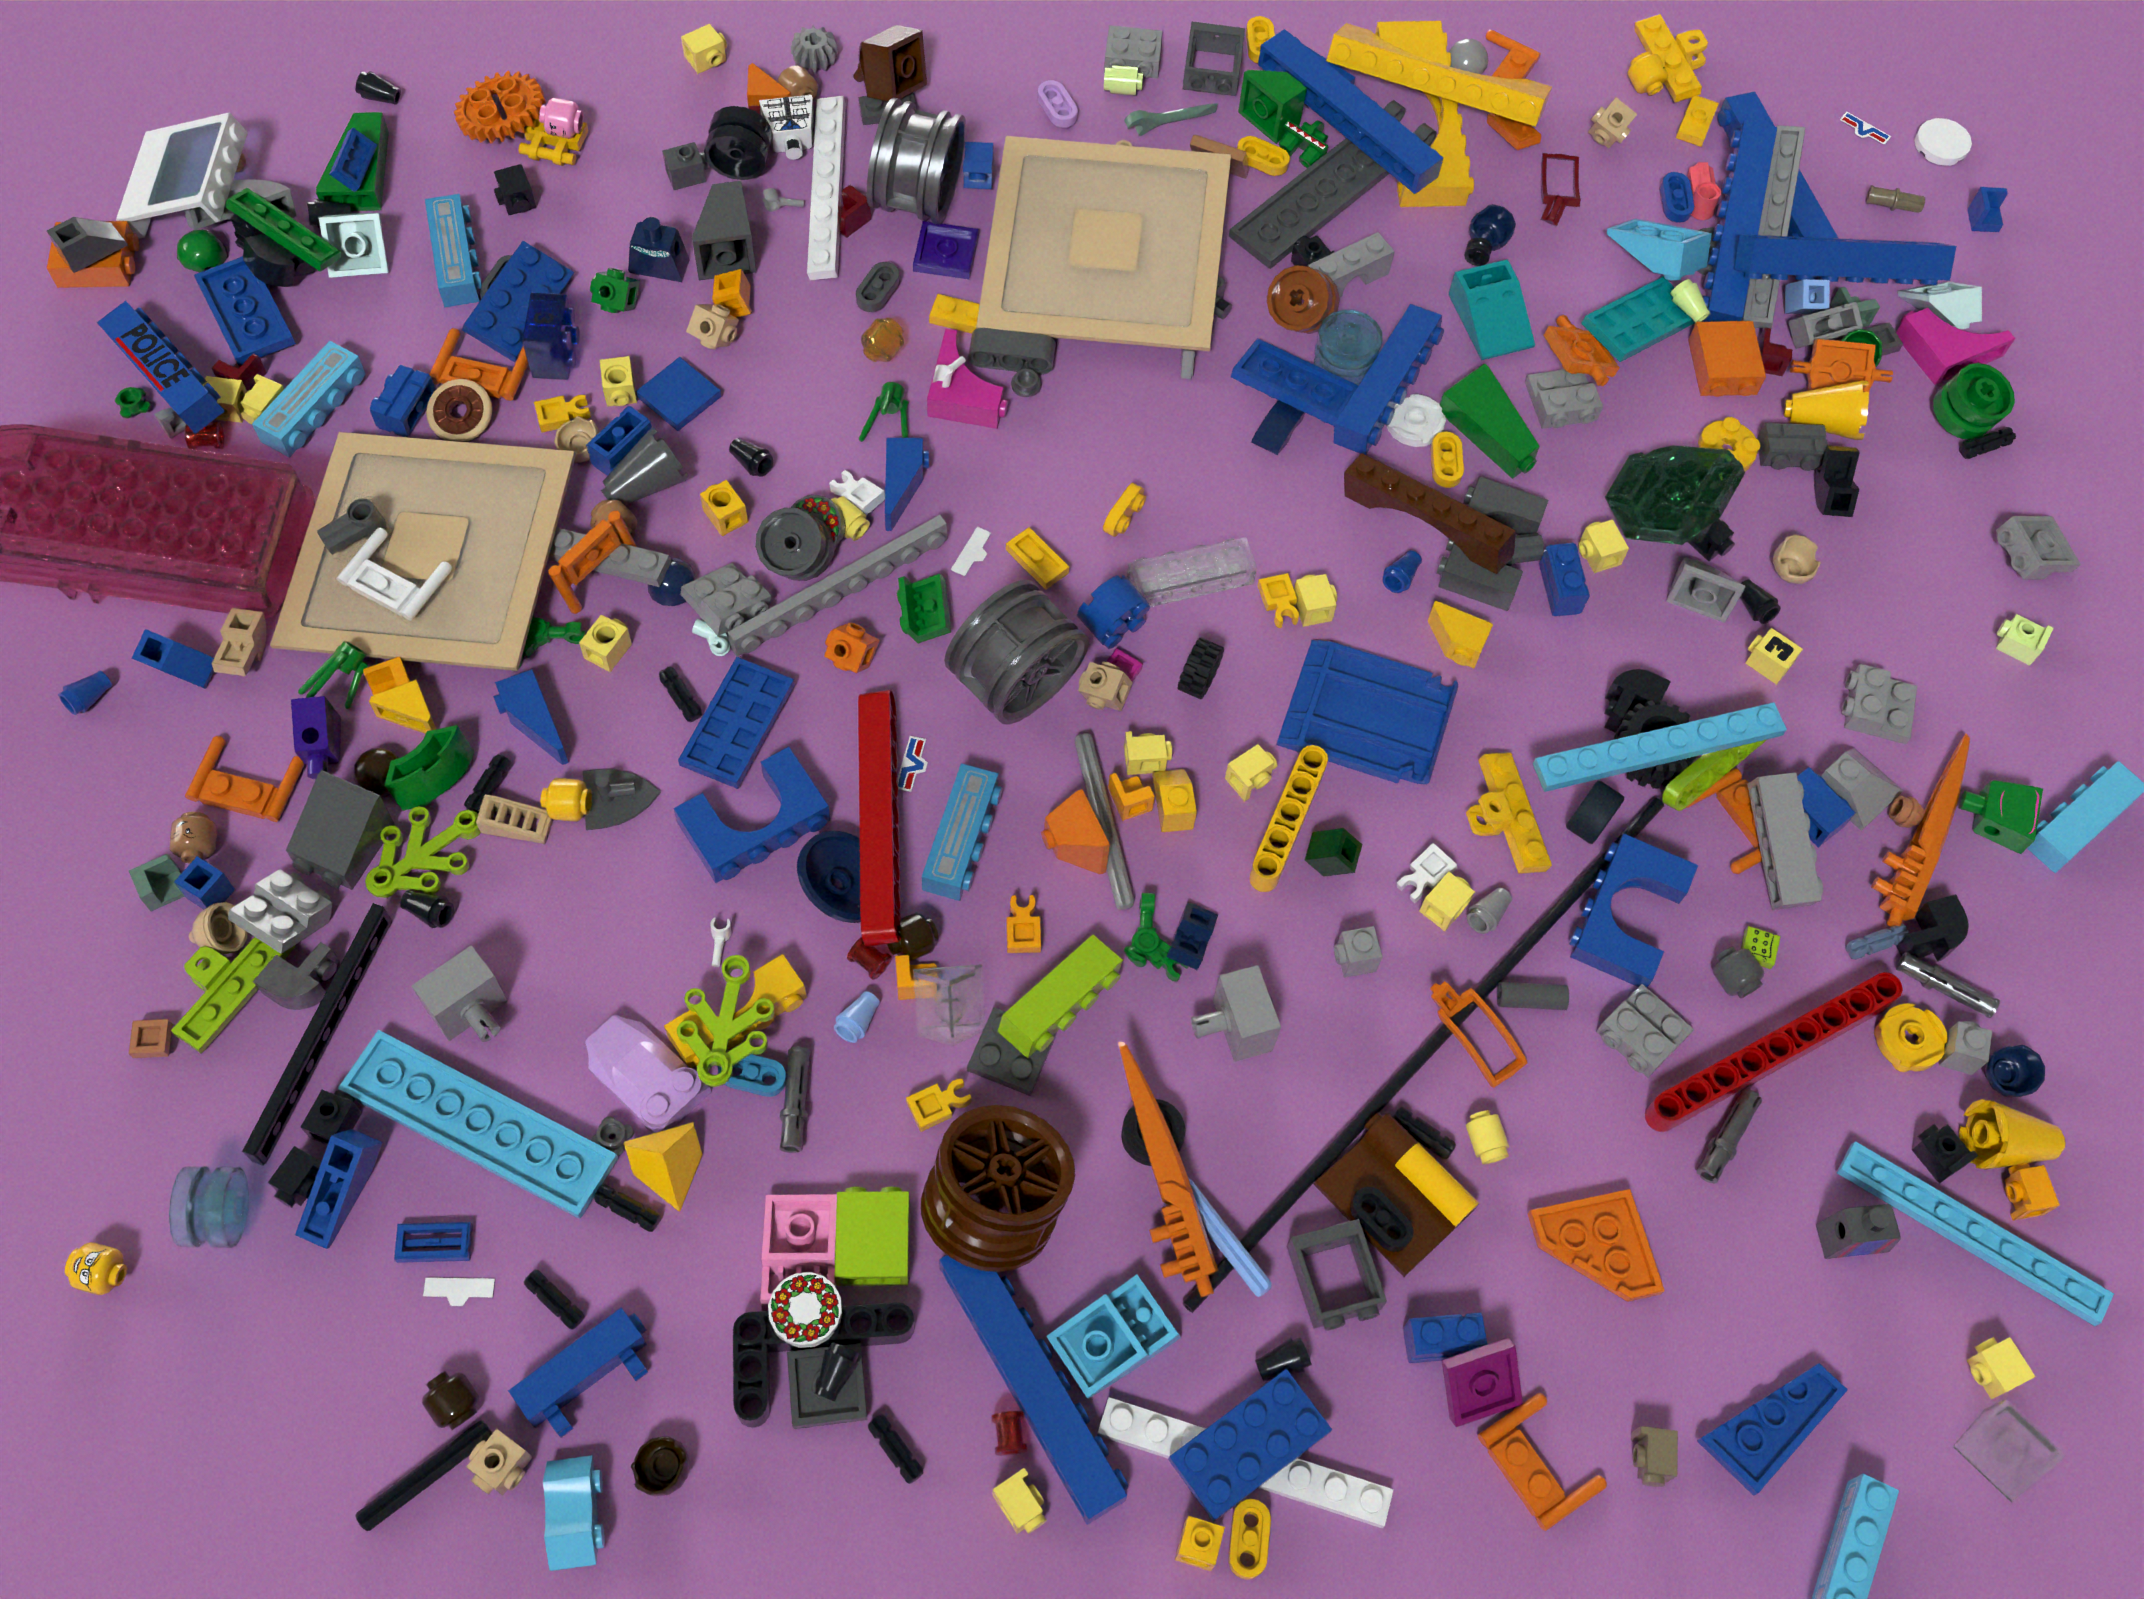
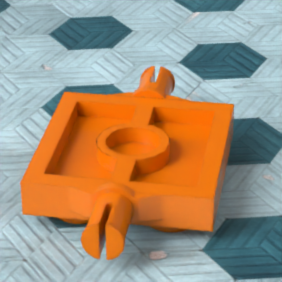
(1580, 351)
(1840, 364)

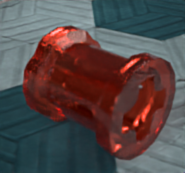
(208, 436)
(869, 958)
(1009, 1433)

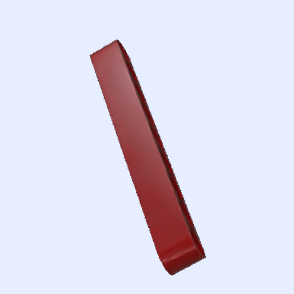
(878, 819)
(1764, 1061)

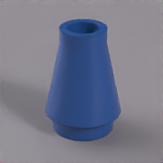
(1401, 573)
(84, 693)

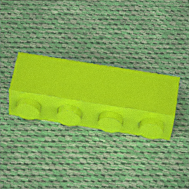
(1060, 996)

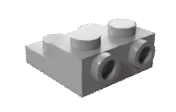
(1134, 48)
(1563, 398)
(2036, 546)
(726, 598)
(1879, 704)
(282, 911)
(1644, 1031)

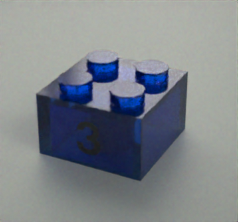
(550, 336)

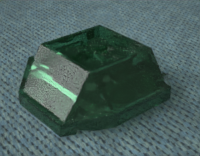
(1673, 493)

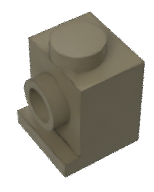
(1655, 1455)

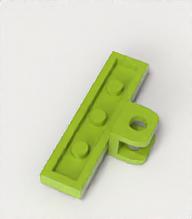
(226, 990)

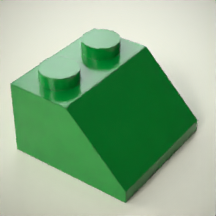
(1271, 100)

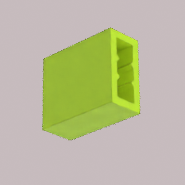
(872, 1237)

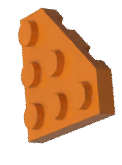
(1601, 1241)

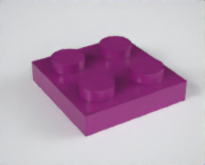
(1482, 1382)

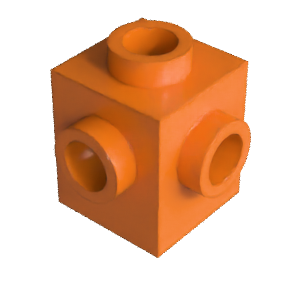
(850, 647)

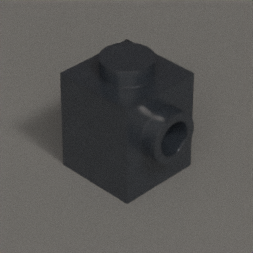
(514, 190)
(331, 1115)

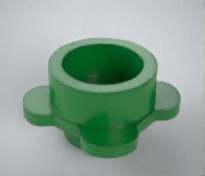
(132, 402)

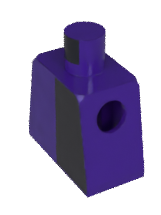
(316, 733)

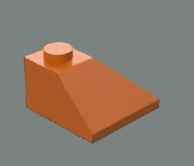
(1077, 834)

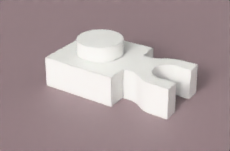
(861, 493)
(1428, 870)

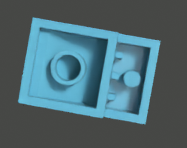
(1113, 1336)

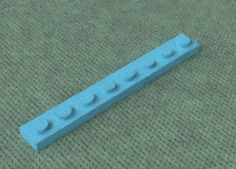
(1659, 747)
(1976, 1234)

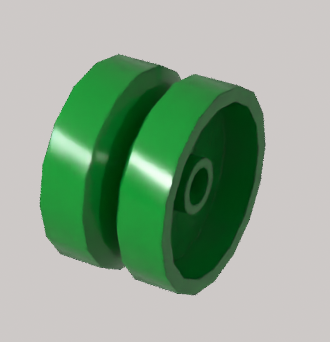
(1973, 401)

